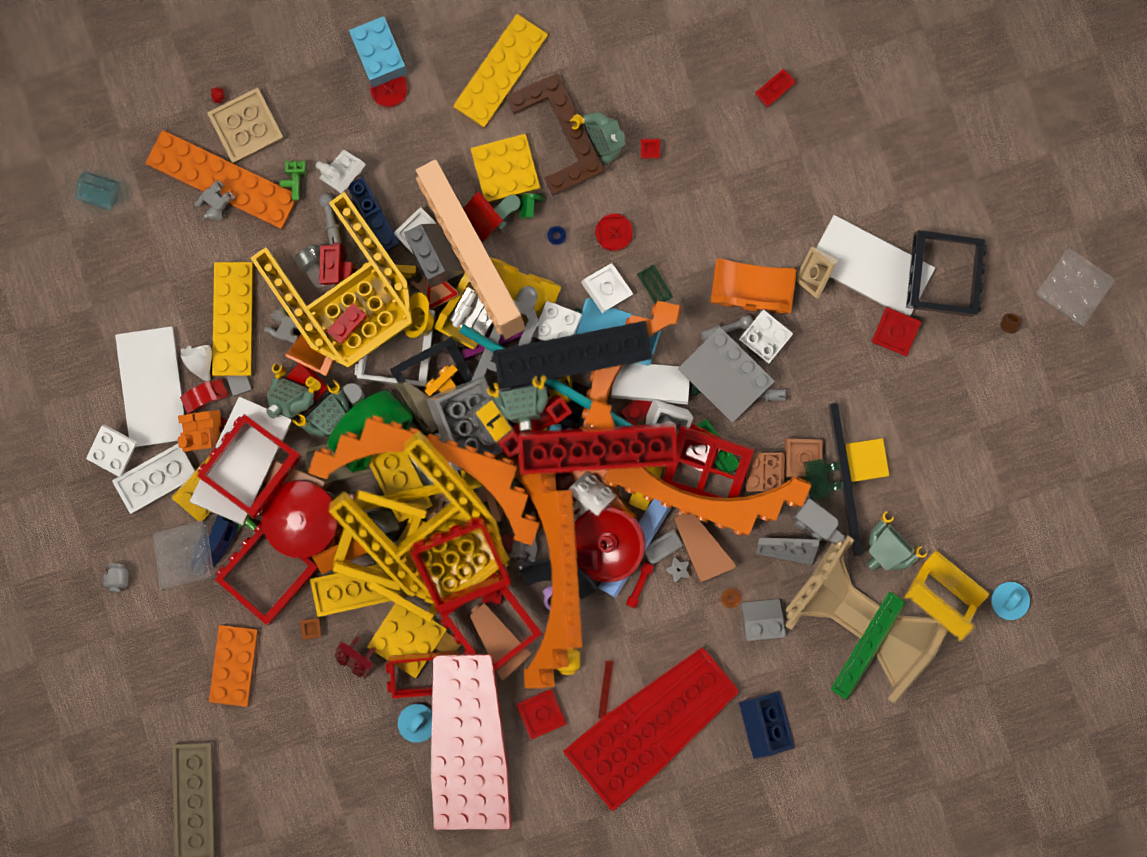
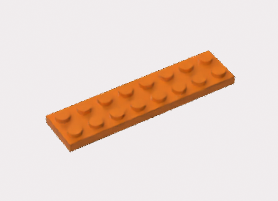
(201, 169)

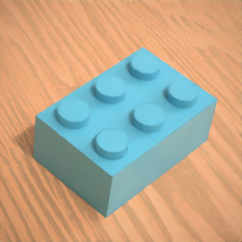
(378, 51)

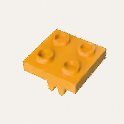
(443, 382)

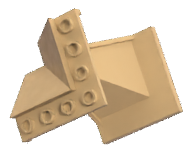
(831, 594)

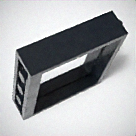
(916, 270)

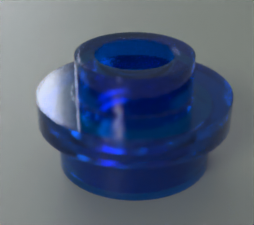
(556, 229)

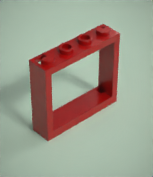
(274, 483)
(471, 592)
(287, 596)
(459, 638)

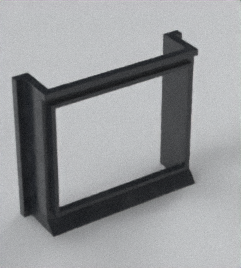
(454, 352)

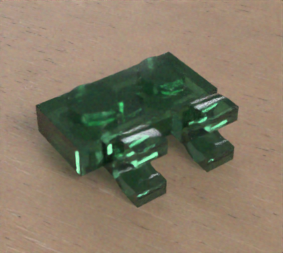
(817, 476)

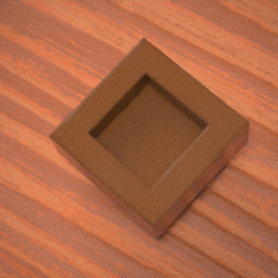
(310, 628)

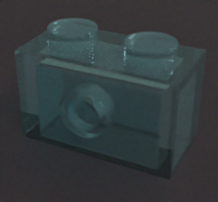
(96, 190)

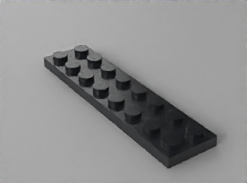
(573, 354)

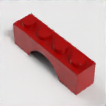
(554, 412)

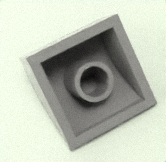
(762, 620)

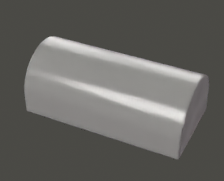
(354, 393)

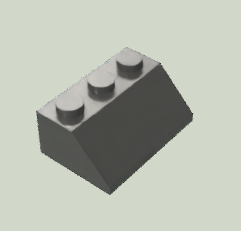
(433, 253)

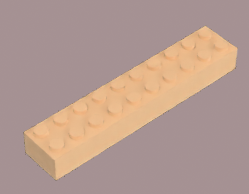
(469, 250)

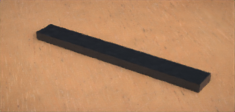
(845, 477)

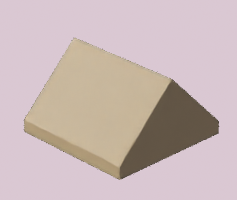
(816, 271)

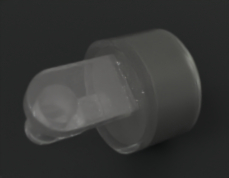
(309, 263)

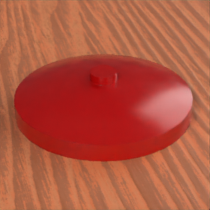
(299, 519)
(618, 542)

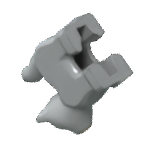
(214, 198)
(286, 329)
(524, 551)

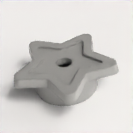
(673, 569)

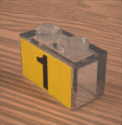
(489, 420)

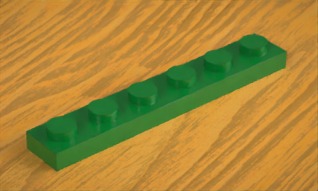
(868, 645)

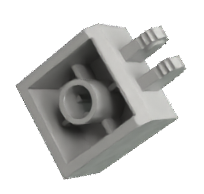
(817, 522)

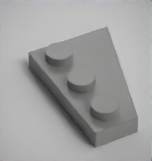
(789, 549)

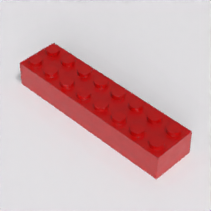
(597, 448)

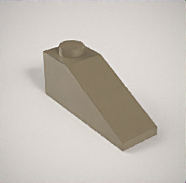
(418, 405)

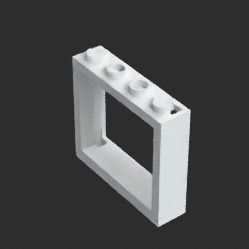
(424, 366)

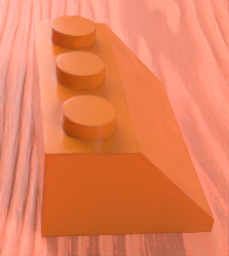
(325, 559)

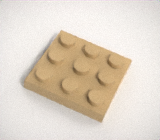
(245, 125)

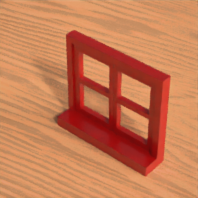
(715, 443)

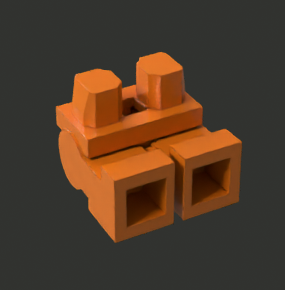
(199, 430)

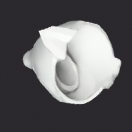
(198, 360)

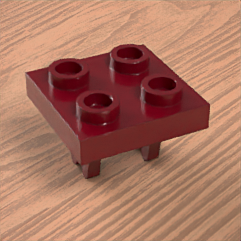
(348, 656)

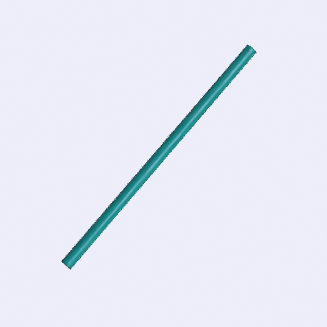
(553, 383)

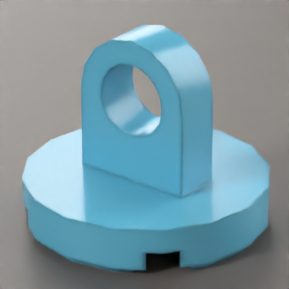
(1010, 601)
(415, 723)

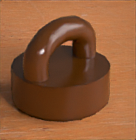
(1010, 323)

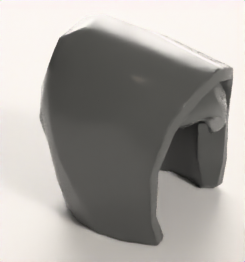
(386, 522)

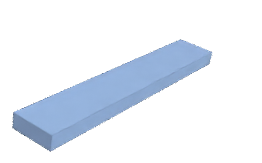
(650, 524)

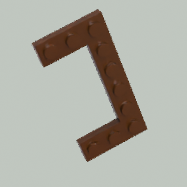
(588, 161)

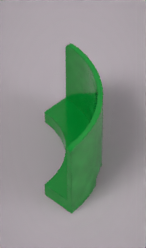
(379, 404)

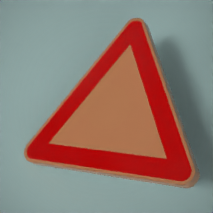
(440, 294)

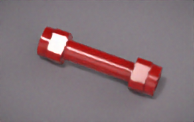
(646, 570)

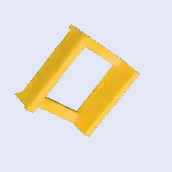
(362, 572)
(957, 583)
(428, 616)

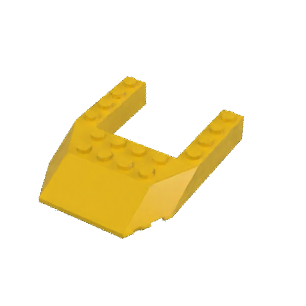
(374, 289)
(450, 564)

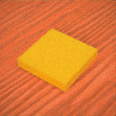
(867, 460)

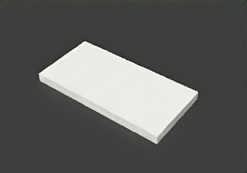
(870, 265)
(150, 385)
(243, 464)

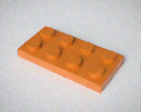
(233, 666)

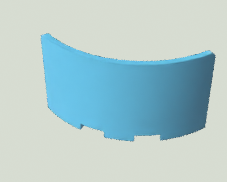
(595, 320)

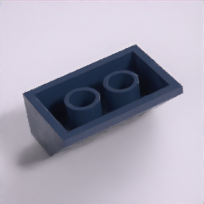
(766, 725)

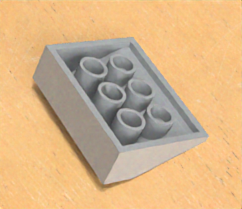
(725, 374)
(452, 419)

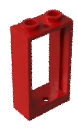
(412, 691)

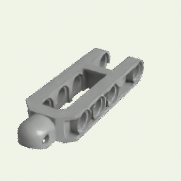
(525, 304)

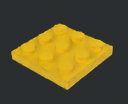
(505, 168)
(404, 635)

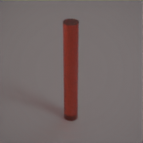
(605, 689)

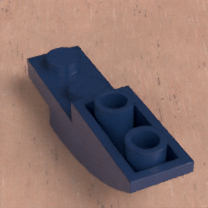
(372, 213)
(221, 537)

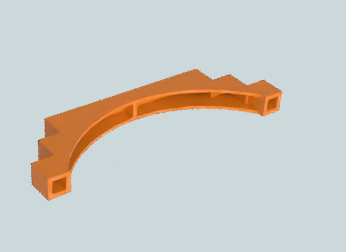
(603, 380)
(491, 472)
(726, 512)
(564, 620)

